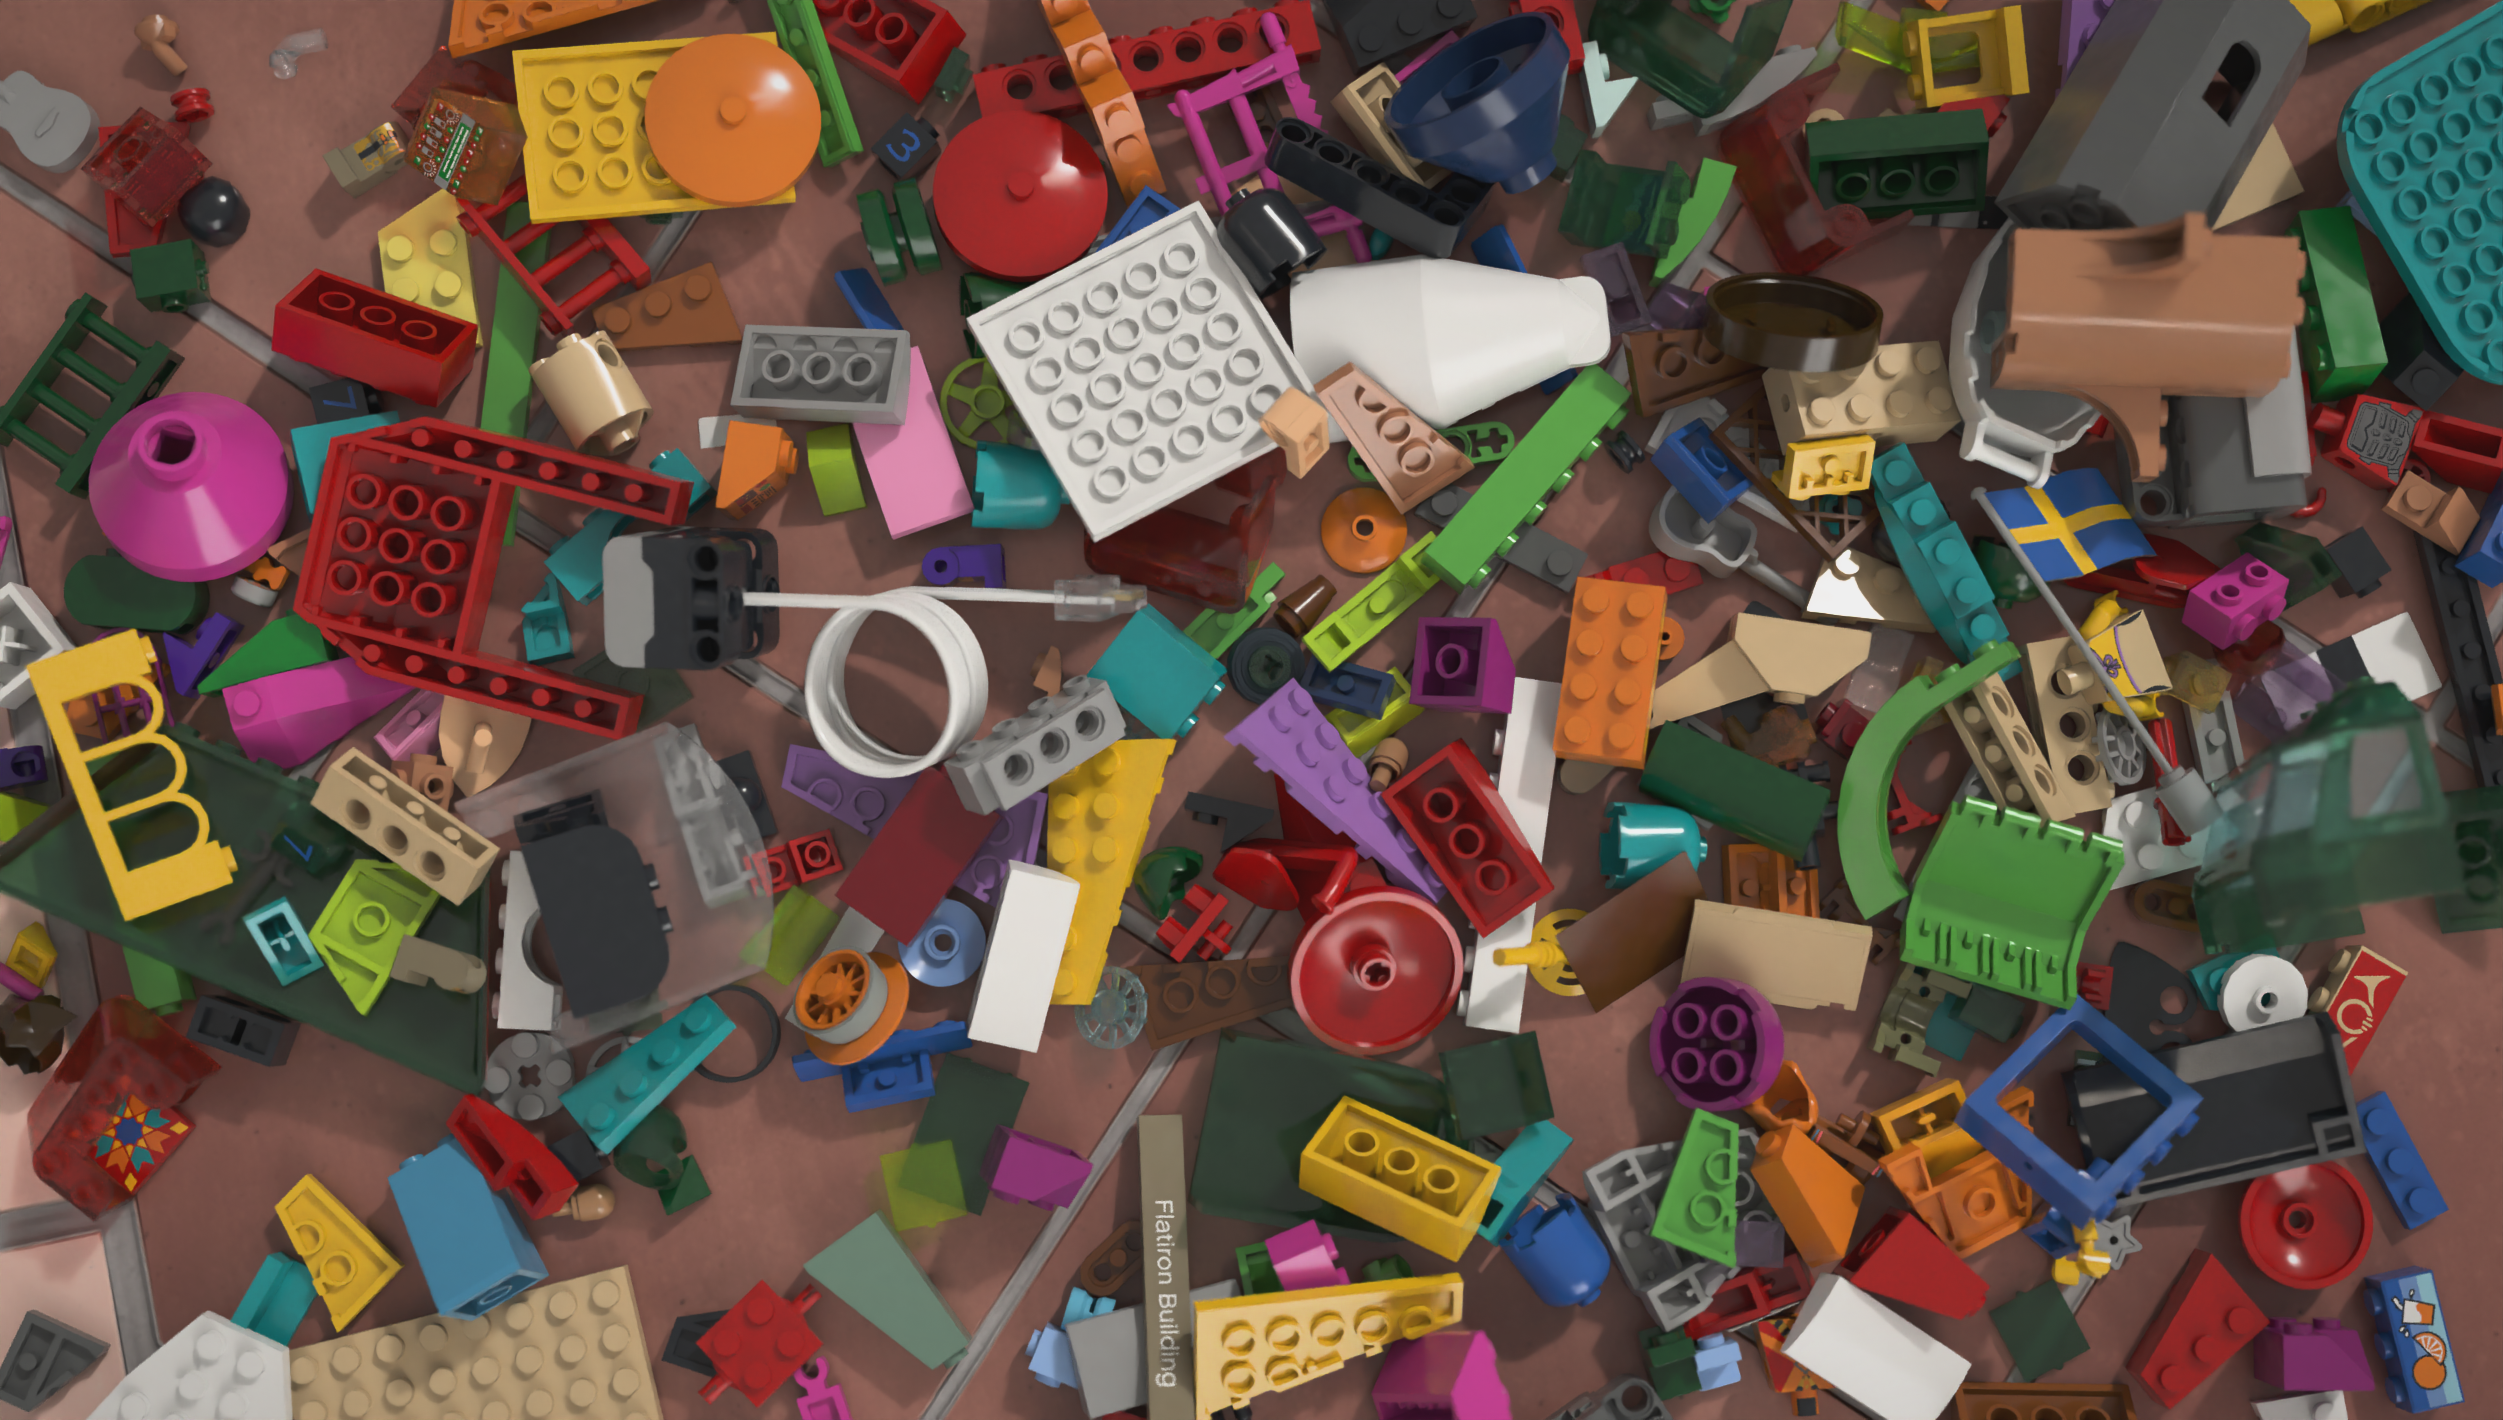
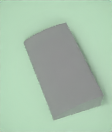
(823, 374)
(1111, 1353)

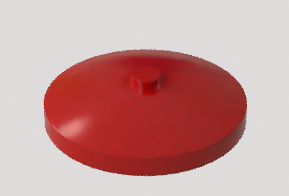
(1019, 195)
(1375, 970)

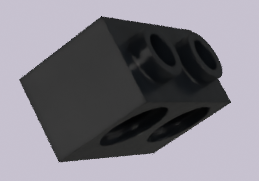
(243, 1030)

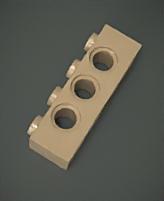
(2045, 711)
(2007, 752)
(405, 826)

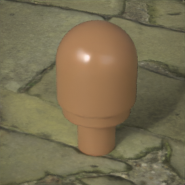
(1387, 763)
(589, 1203)

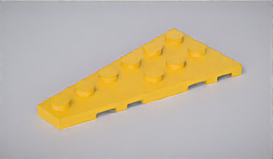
(1096, 838)
(1301, 1334)

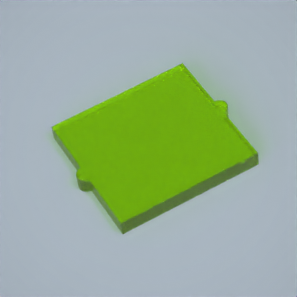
(923, 1185)

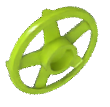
(986, 403)

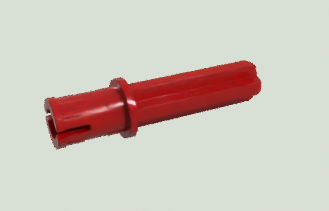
(2162, 734)

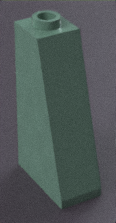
(891, 1289)

